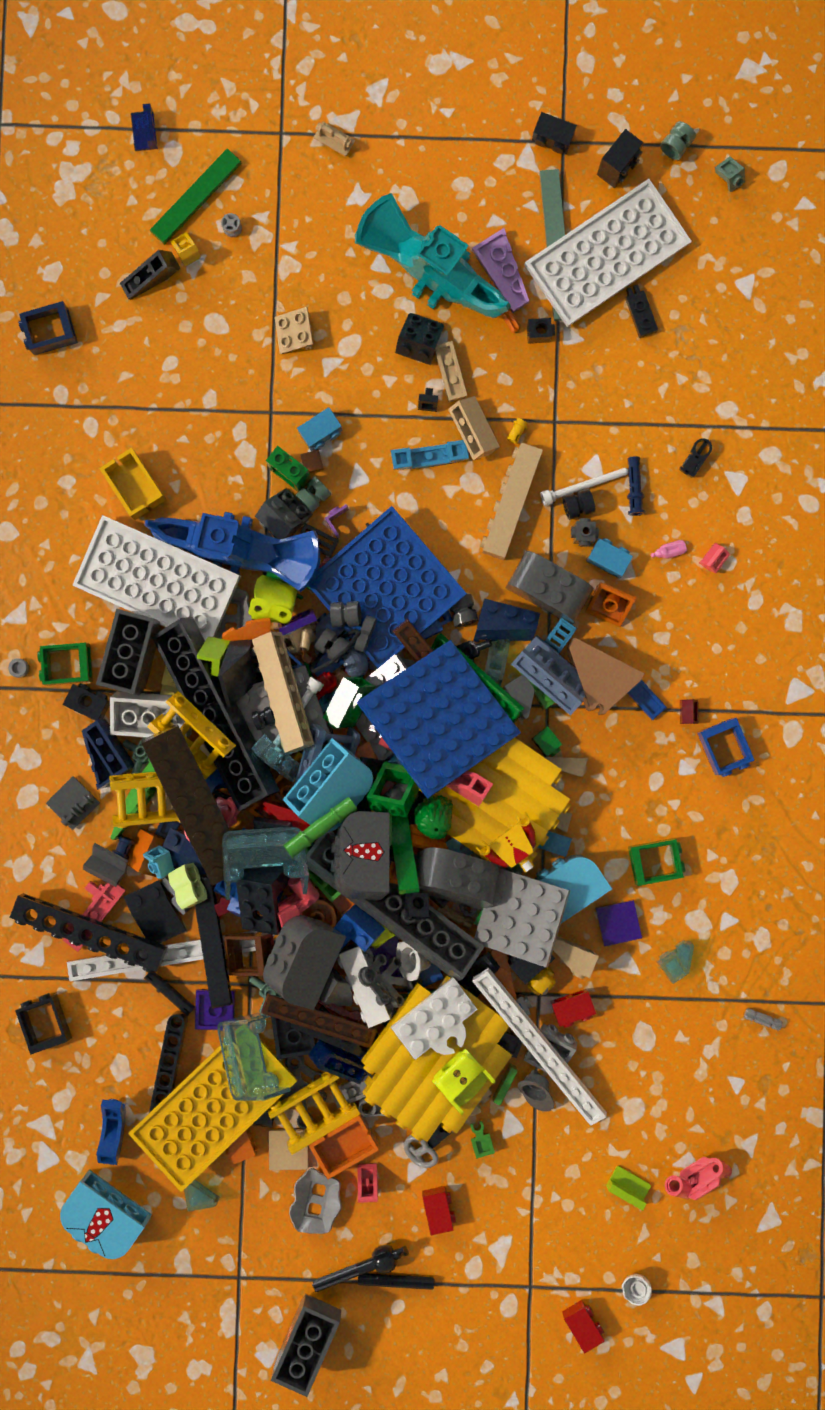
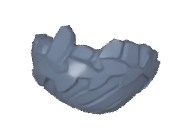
(355, 663)

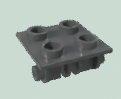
(72, 803)

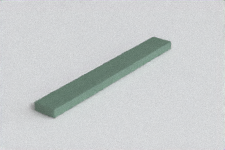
(552, 210)

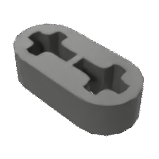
(366, 633)

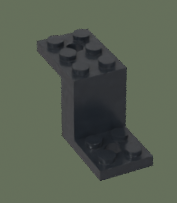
(260, 890)

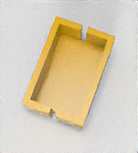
(132, 484)

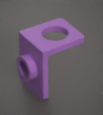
(334, 513)

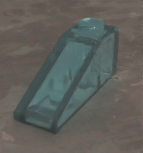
(497, 660)
(276, 757)

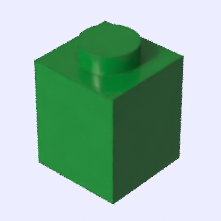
(547, 742)

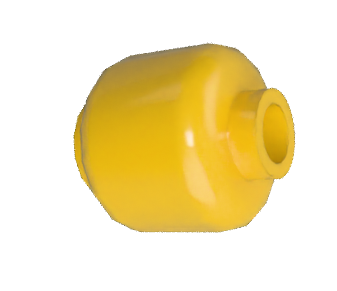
(542, 982)

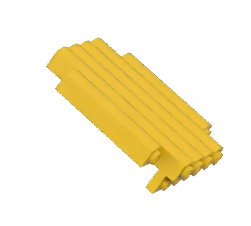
(519, 785)
(405, 1085)

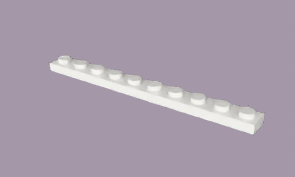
(175, 954)
(539, 1046)

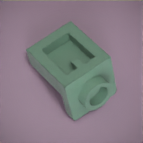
(731, 172)

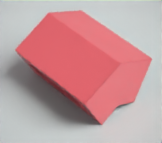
(714, 558)

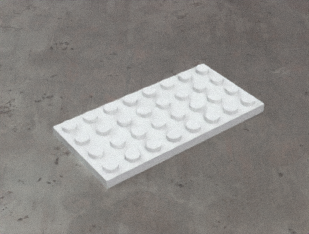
(607, 252)
(155, 578)

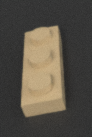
(450, 371)

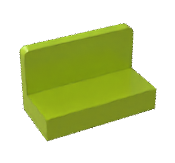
(214, 651)
(628, 1187)

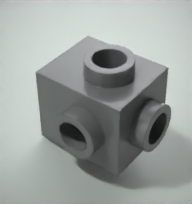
(579, 537)

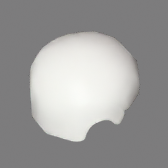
(637, 1289)

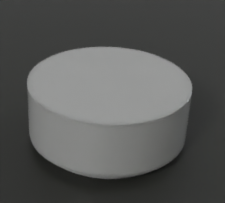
(18, 668)

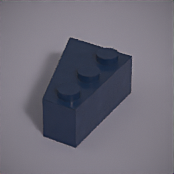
(505, 622)
(105, 752)

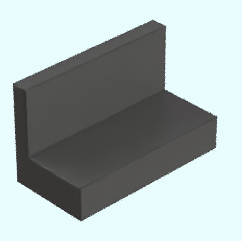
(106, 865)

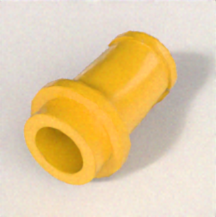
(517, 430)

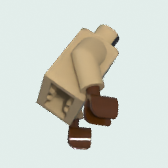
(300, 640)

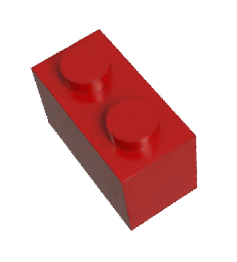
(573, 1008)
(438, 1211)
(583, 1327)

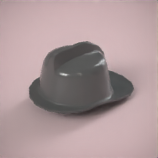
(536, 1091)

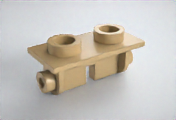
(333, 138)

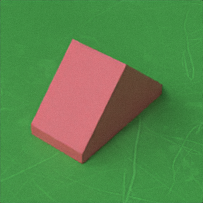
(367, 1183)

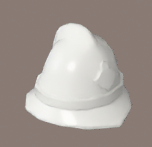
(411, 961)

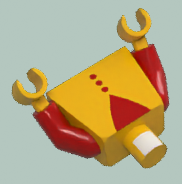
(512, 846)

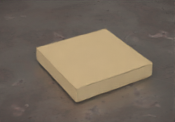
(279, 1154)

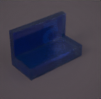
(144, 129)

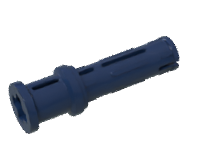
(635, 496)

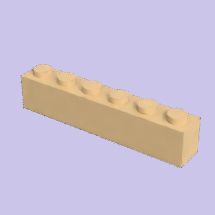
(512, 501)
(282, 692)

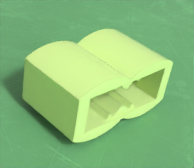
(187, 886)

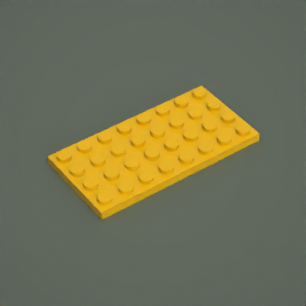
(201, 1119)

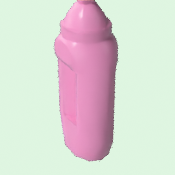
(671, 549)

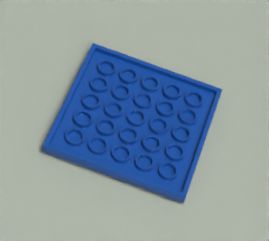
(392, 580)
(438, 718)

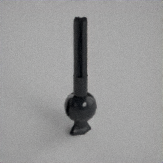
(383, 1260)

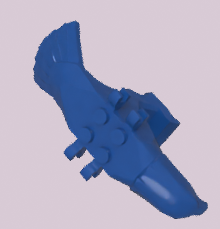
(238, 546)

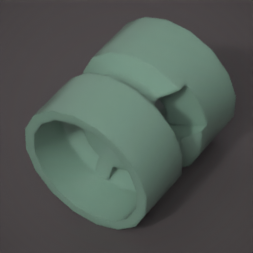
(678, 140)
(306, 495)

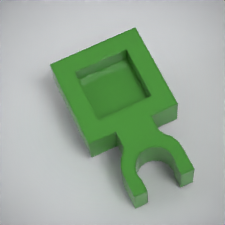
(482, 1142)

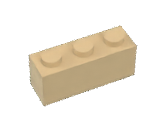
(474, 428)

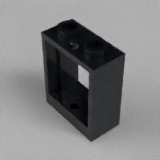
(28, 1031)

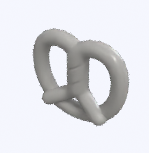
(415, 1155)

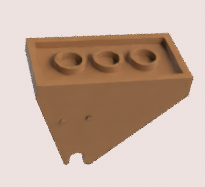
(601, 675)

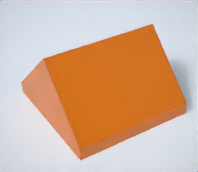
(610, 604)
(143, 842)

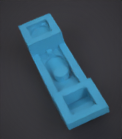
(429, 456)

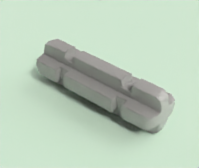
(763, 1019)

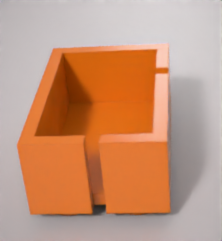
(344, 1146)

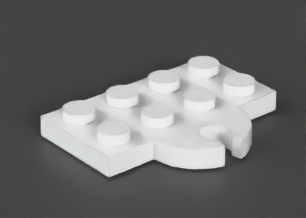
(435, 1021)

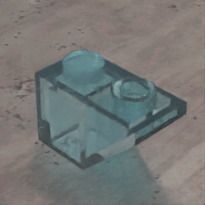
(678, 962)

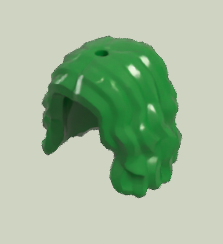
(434, 816)

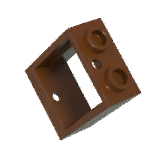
(263, 943)

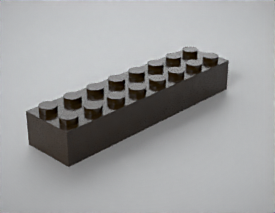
(189, 797)

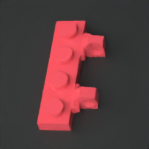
(103, 901)

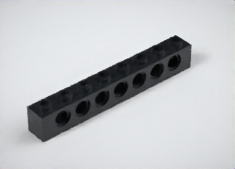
(44, 909)

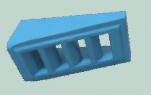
(568, 626)

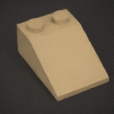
(576, 957)

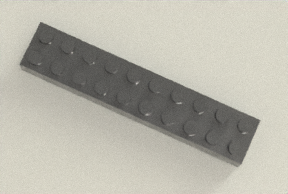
(433, 938)

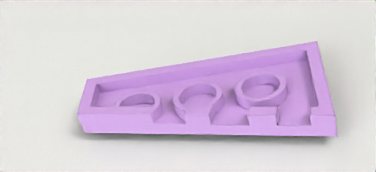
(498, 262)

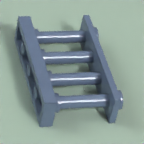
(551, 674)
(319, 736)

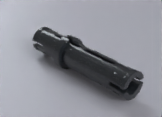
(169, 992)

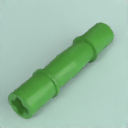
(320, 827)

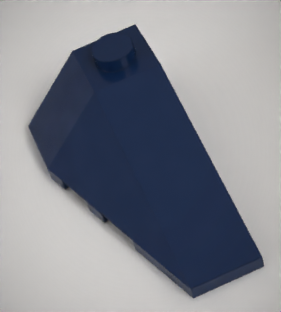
(181, 850)

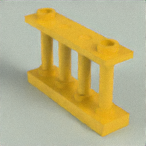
(205, 728)
(140, 782)
(314, 1130)

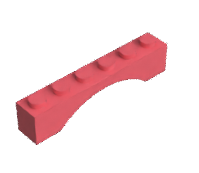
(467, 785)

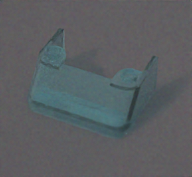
(261, 849)
(245, 1059)

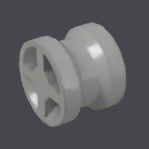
(233, 221)

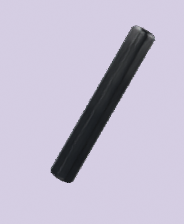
(396, 1281)

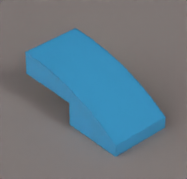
(556, 844)

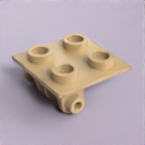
(294, 330)

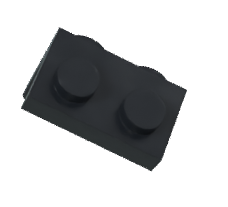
(419, 338)

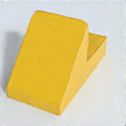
(186, 249)

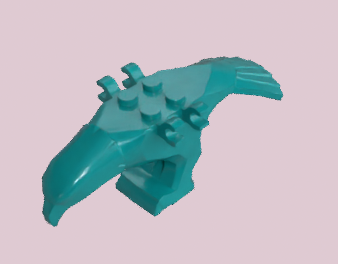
(433, 259)

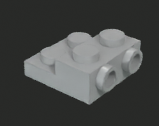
(563, 1044)

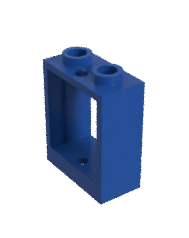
(740, 738)

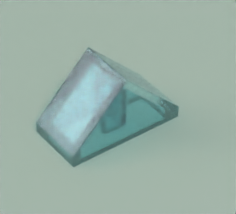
(199, 1197)

